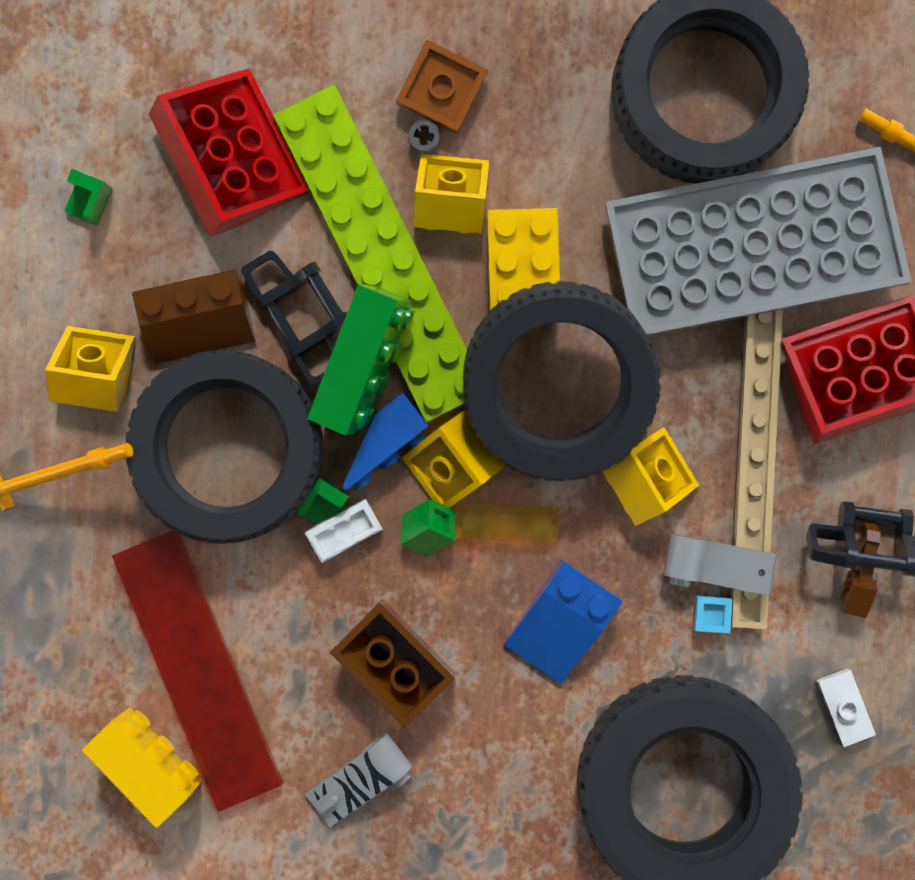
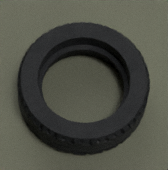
(762, 31)
(149, 438)
(580, 453)

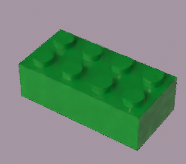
(361, 359)

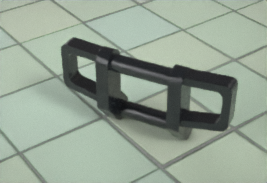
(269, 300)
(848, 551)

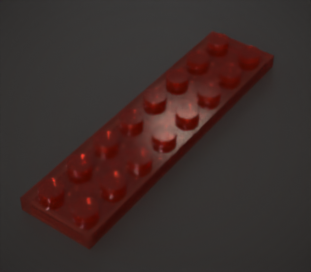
(198, 670)

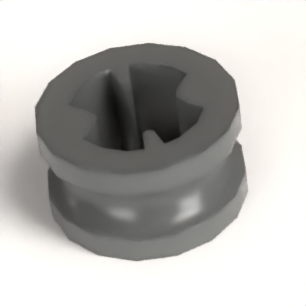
(433, 132)

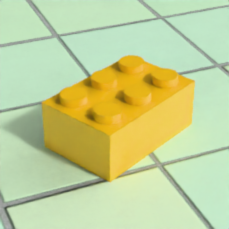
(521, 250)
(143, 765)

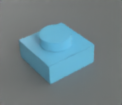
(712, 614)

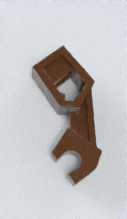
(861, 584)

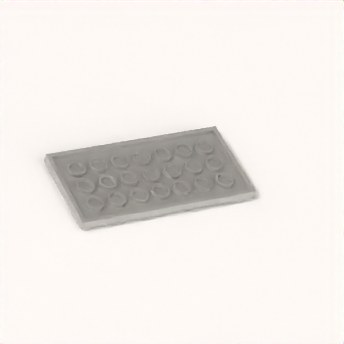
(758, 242)

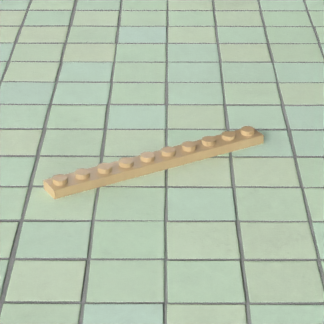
(756, 454)

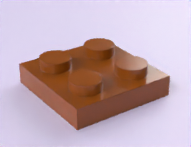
(442, 86)

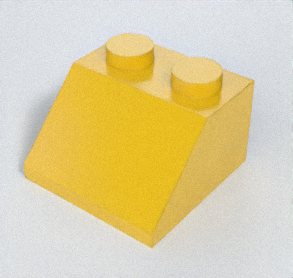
(450, 194)
(90, 368)
(452, 462)
(651, 477)

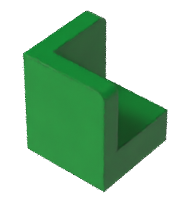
(87, 197)
(323, 501)
(428, 527)

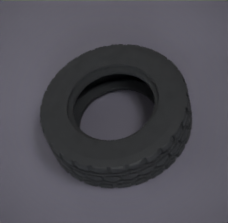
(668, 706)

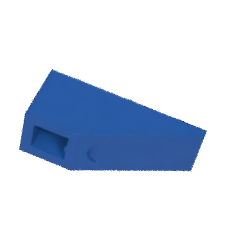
(388, 433)

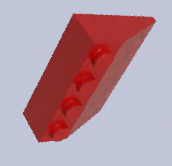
(227, 150)
(855, 369)

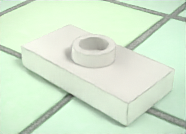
(343, 530)
(845, 707)

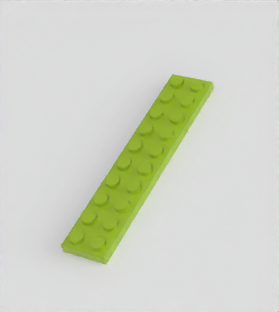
(376, 243)

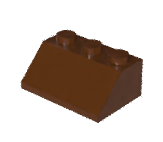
(194, 316)
(393, 663)

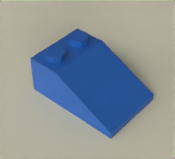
(562, 621)

